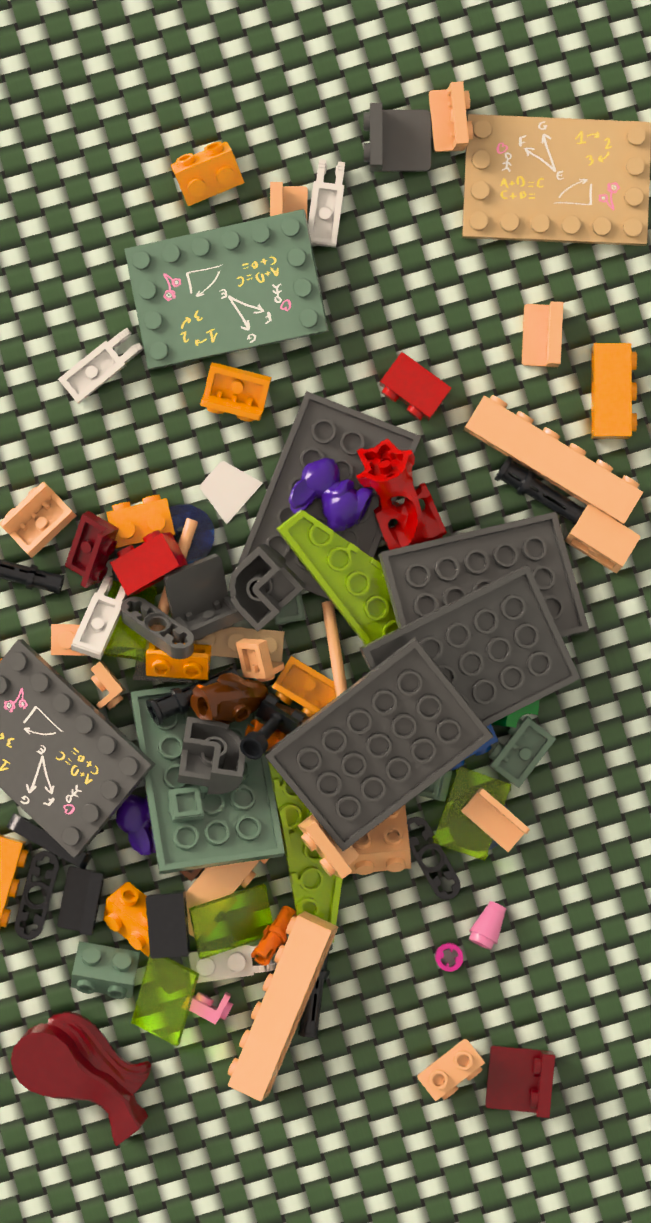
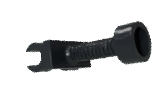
(256, 743)

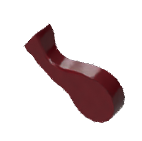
(78, 1063)

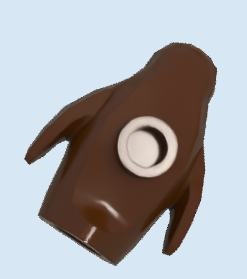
(228, 698)

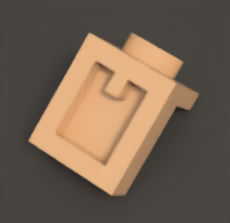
(62, 638)
(256, 660)
(104, 680)

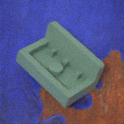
(521, 751)
(105, 970)

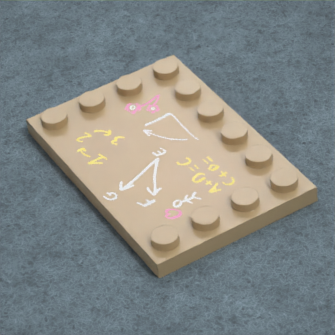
(557, 180)

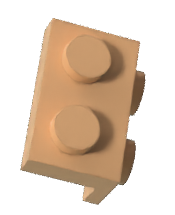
(449, 118)
(37, 519)
(333, 858)
(451, 1069)

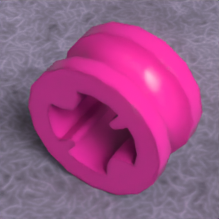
(458, 959)

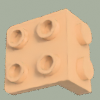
(384, 846)

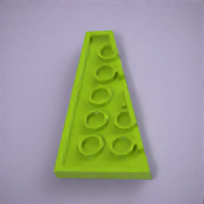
(345, 575)
(310, 884)

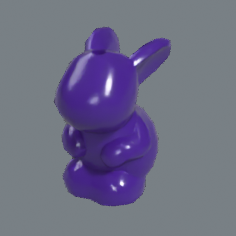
(340, 500)
(135, 820)

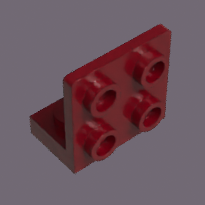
(520, 1080)

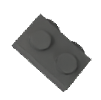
(397, 139)
(200, 597)

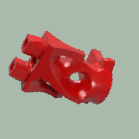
(390, 475)

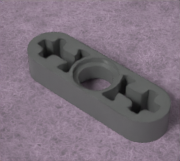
(162, 639)

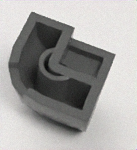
(263, 586)
(211, 756)

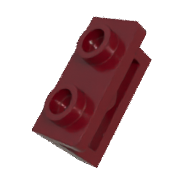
(92, 548)

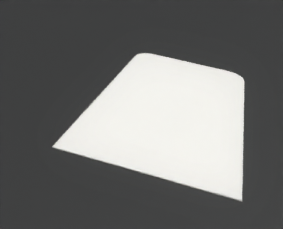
(228, 489)

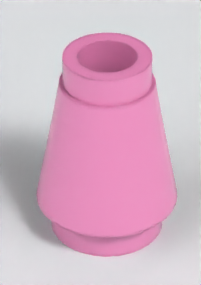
(487, 927)

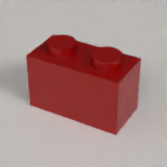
(414, 387)
(147, 563)

